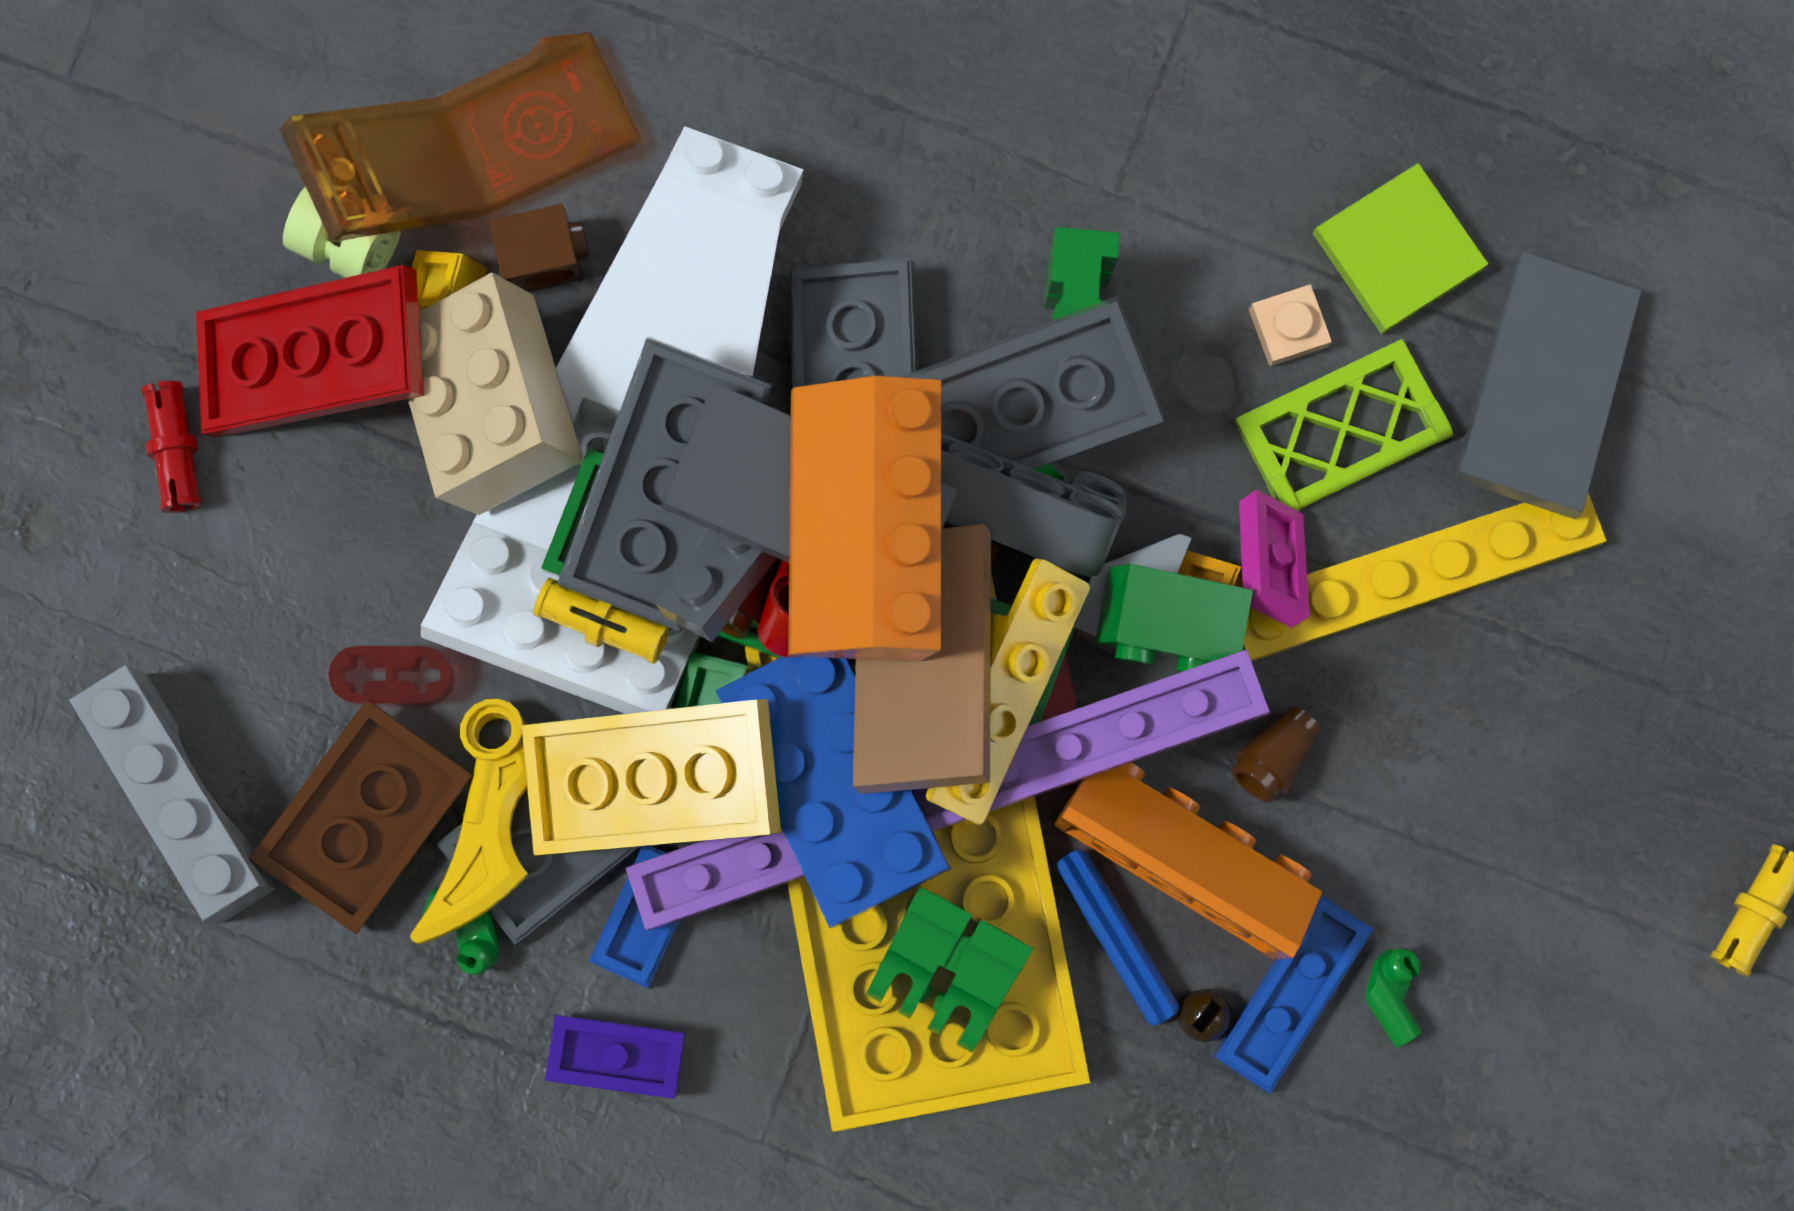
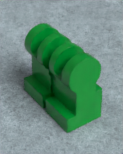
(1077, 268)
(981, 963)

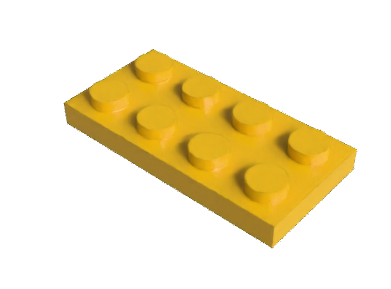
(651, 778)

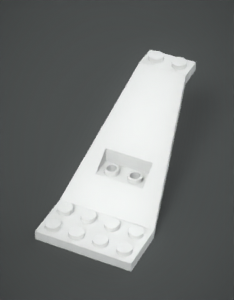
(688, 277)

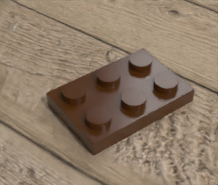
(361, 816)

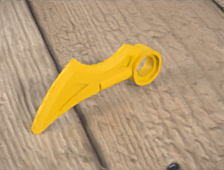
(484, 858)

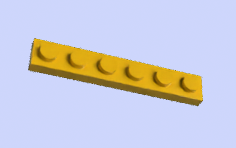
(1426, 572)

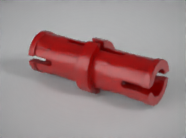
(171, 446)

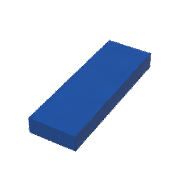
(1292, 997)

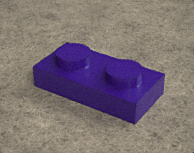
(615, 1056)

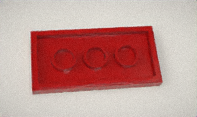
(310, 352)

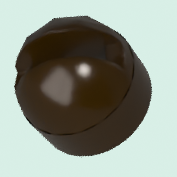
(1193, 1007)

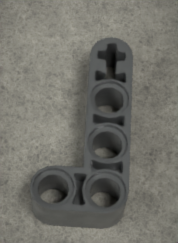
(1033, 511)

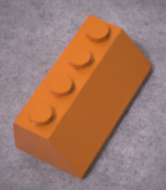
(865, 519)
(1192, 859)

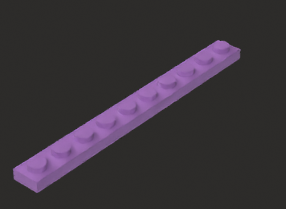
(1047, 758)

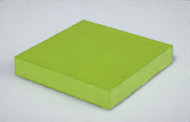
(1400, 248)

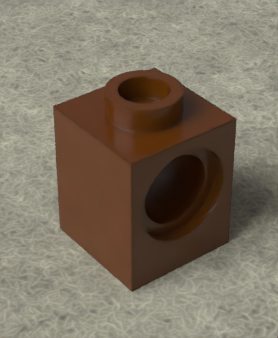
(539, 248)

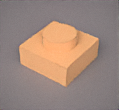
(1290, 325)

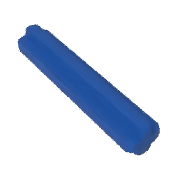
(1117, 937)

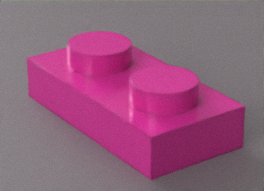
(1274, 558)

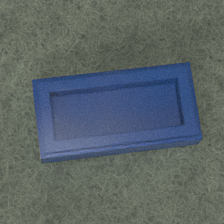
(625, 943)

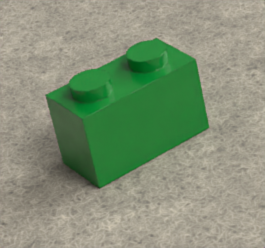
(1171, 617)

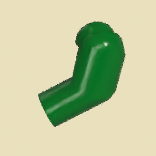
(476, 943)
(1387, 993)

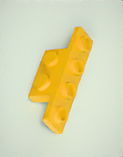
(1022, 660)

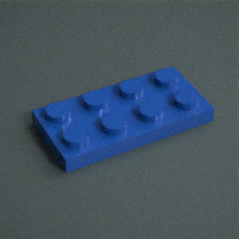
(847, 843)

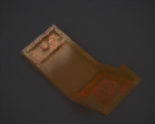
(466, 148)

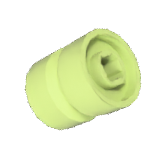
(308, 238)

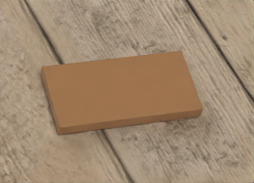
(932, 716)

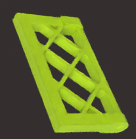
(1349, 378)

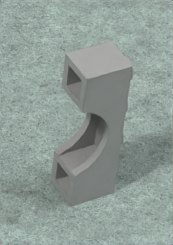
(176, 808)

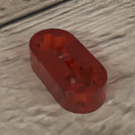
(391, 660)

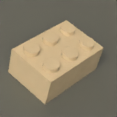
(491, 397)

